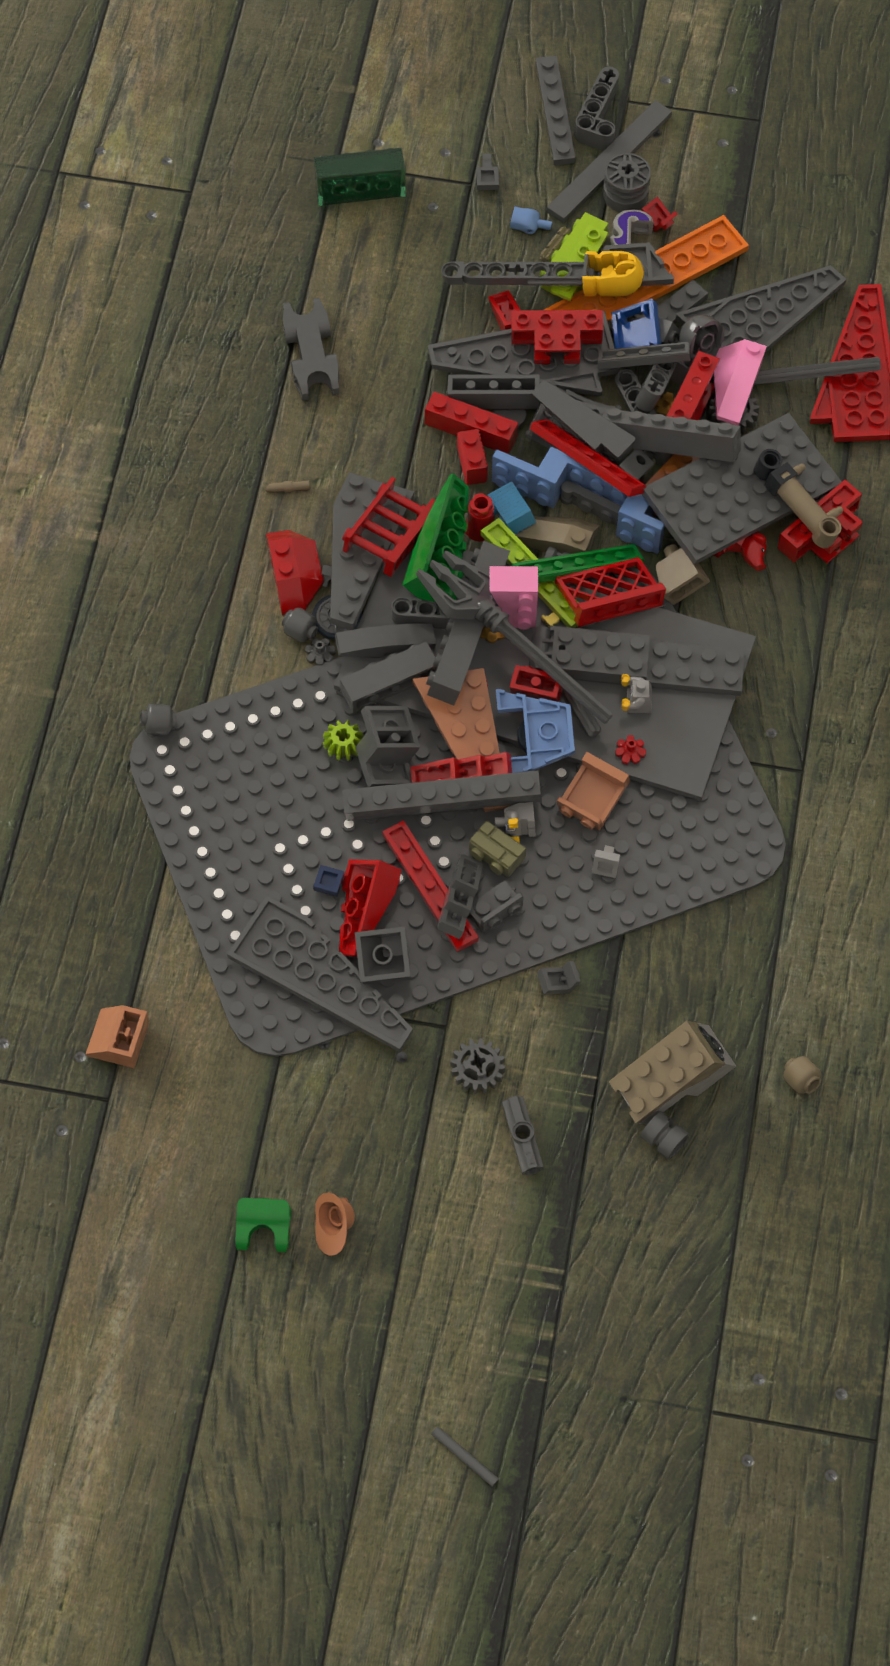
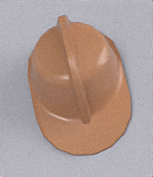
(333, 1220)

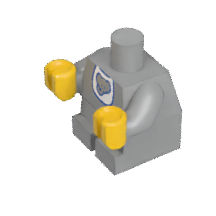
(638, 695)
(518, 820)

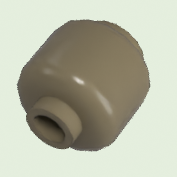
(802, 1075)

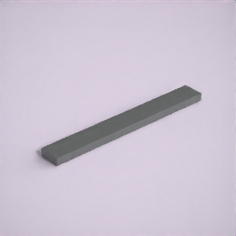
(593, 176)

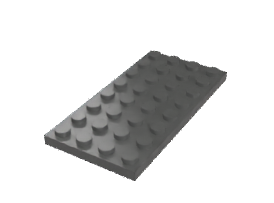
(724, 501)

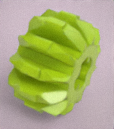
(335, 735)

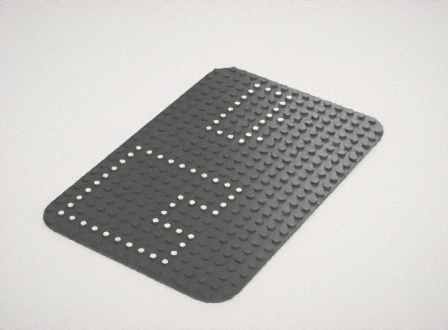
(257, 806)

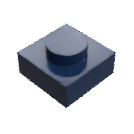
(328, 880)

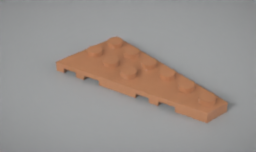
(469, 723)

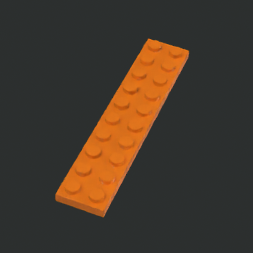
(684, 258)

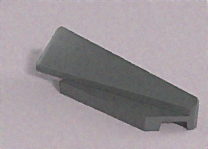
(584, 423)

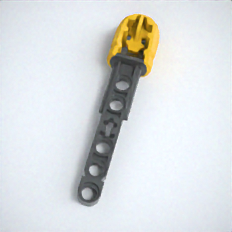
(620, 273)

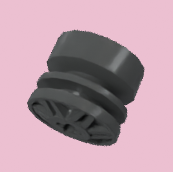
(626, 182)

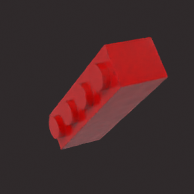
(456, 416)

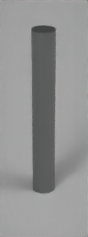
(465, 1456)

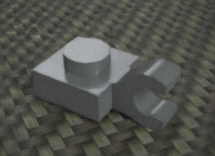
(487, 176)

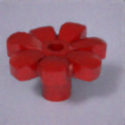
(630, 750)

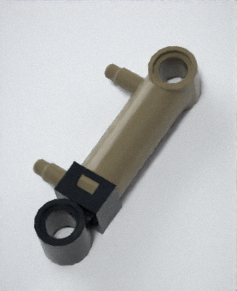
(783, 481)

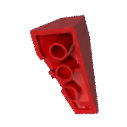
(368, 893)

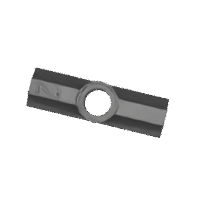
(526, 1149)

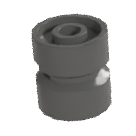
(664, 1135)

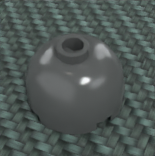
(702, 333)

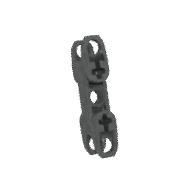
(314, 364)

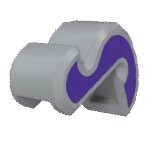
(630, 221)

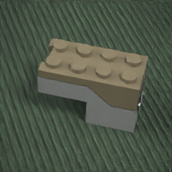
(676, 1066)

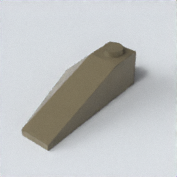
(564, 534)

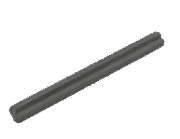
(818, 370)

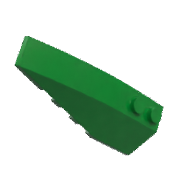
(440, 533)

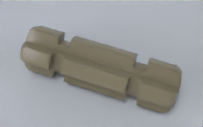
(554, 244)

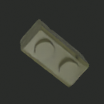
(496, 849)

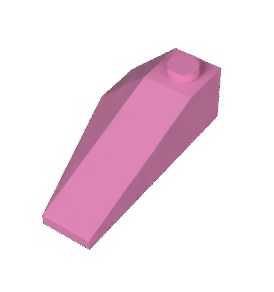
(735, 378)

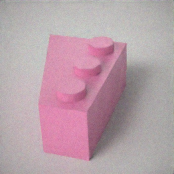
(516, 593)

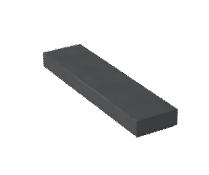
(644, 355)

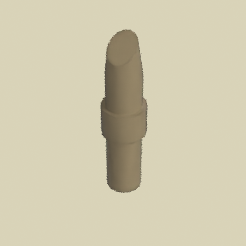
(288, 486)

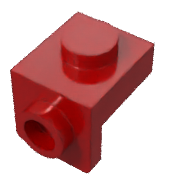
(659, 214)

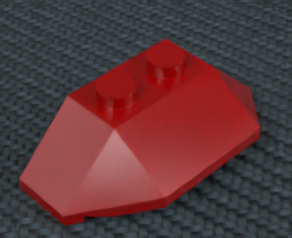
(294, 569)

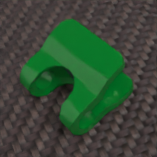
(263, 1213)

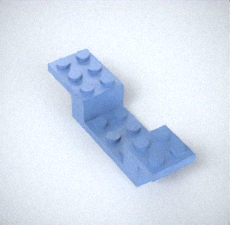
(544, 486)

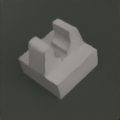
(606, 862)

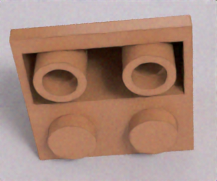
(118, 1035)

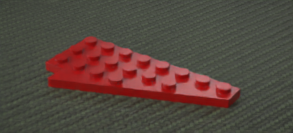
(859, 402)

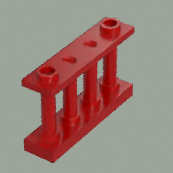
(695, 389)
(403, 544)

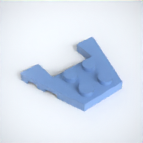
(546, 729)

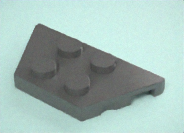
(653, 266)

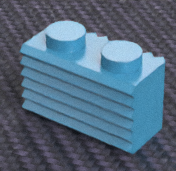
(511, 508)

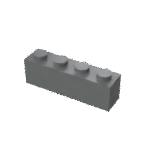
(495, 390)
(387, 677)

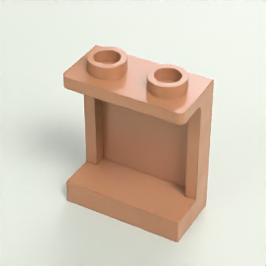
(593, 792)

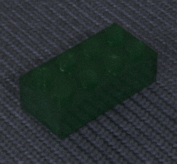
(359, 176)

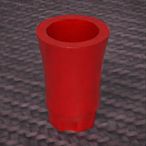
(479, 516)

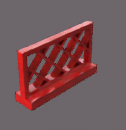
(616, 602)

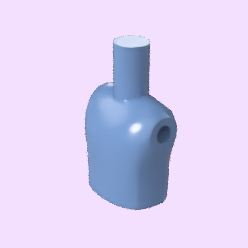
(528, 220)

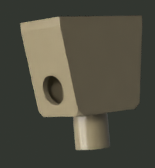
(679, 575)

